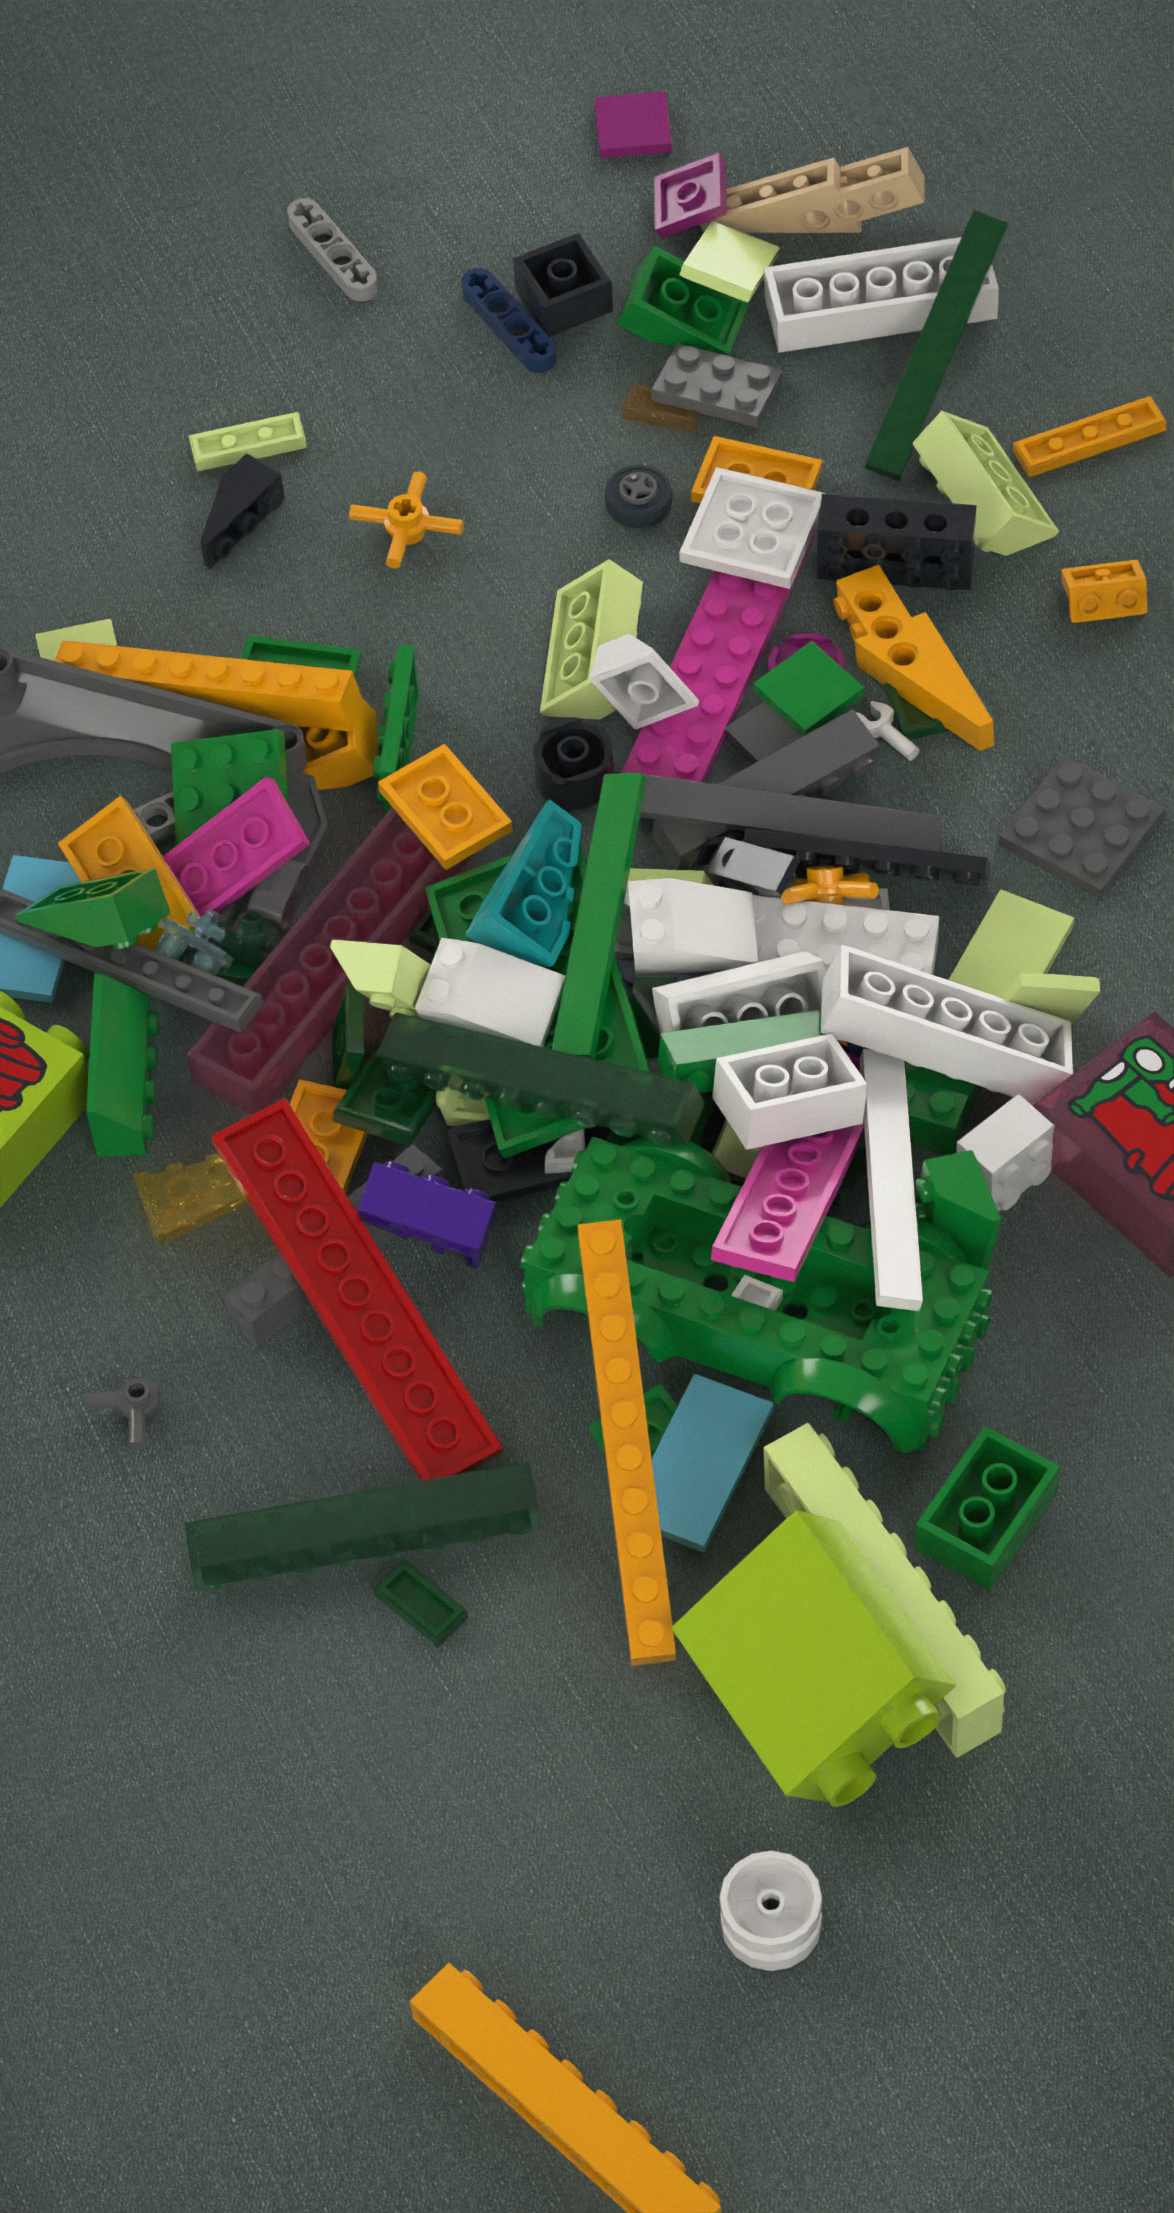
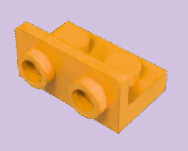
(1105, 591)

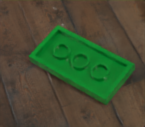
(401, 712)

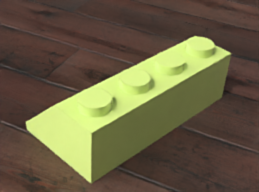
(978, 472)
(586, 615)

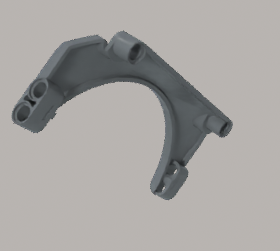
(72, 711)

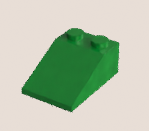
(678, 310)
(101, 909)
(938, 1107)

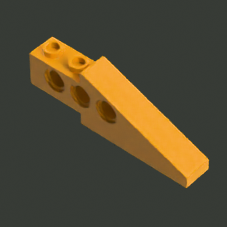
(910, 656)

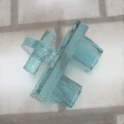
(177, 938)

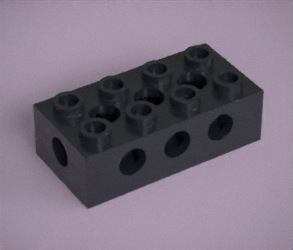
(899, 531)

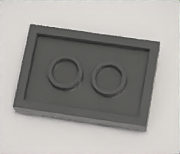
(716, 385)

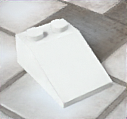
(690, 927)
(490, 992)

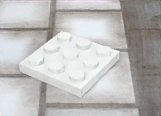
(752, 528)

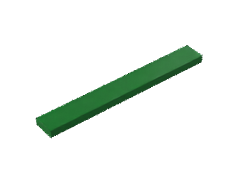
(599, 914)

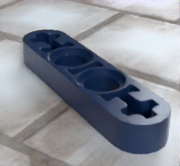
(513, 317)

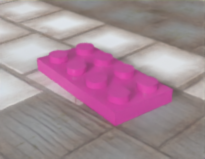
(237, 848)

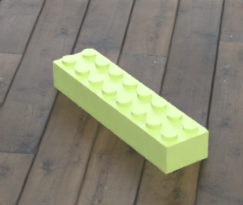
(807, 1478)

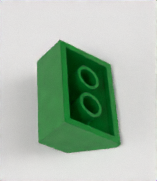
(959, 1201)

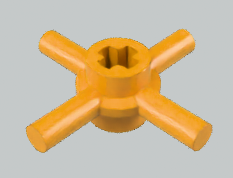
(406, 520)
(829, 886)

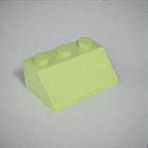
(383, 973)

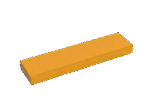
(1089, 436)

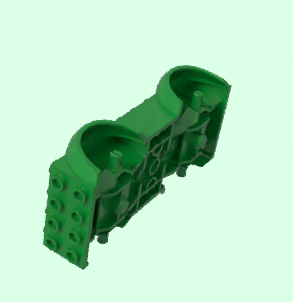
(847, 1349)

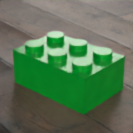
(987, 1507)

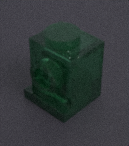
(248, 935)

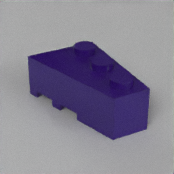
(428, 1211)

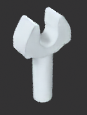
(884, 729)

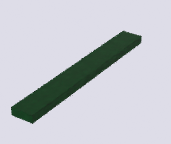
(936, 345)

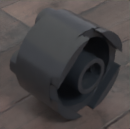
(572, 762)

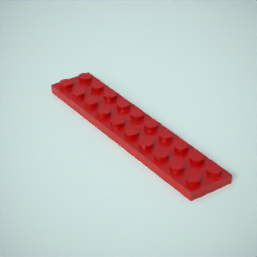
(356, 1294)

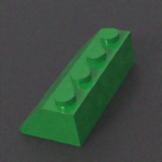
(121, 1069)

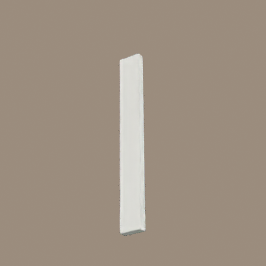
(891, 1183)

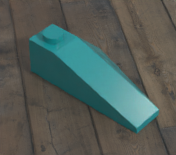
(532, 896)

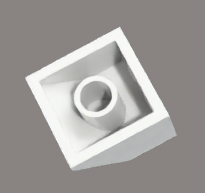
(639, 682)

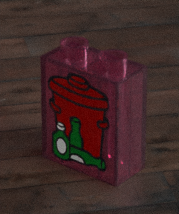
(1119, 1136)

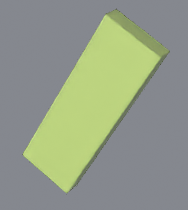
(256, 438)

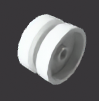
(771, 1910)

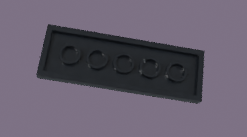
(884, 858)

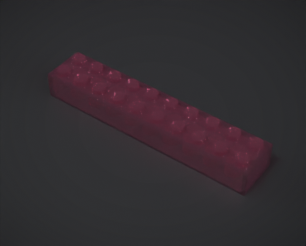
(301, 982)

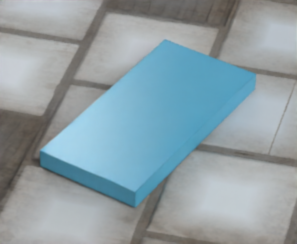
(25, 969)
(705, 1458)

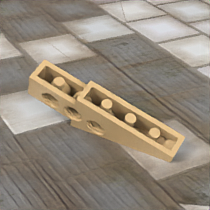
(825, 196)

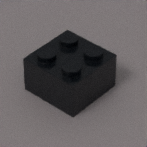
(563, 284)

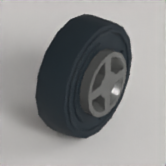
(631, 484)

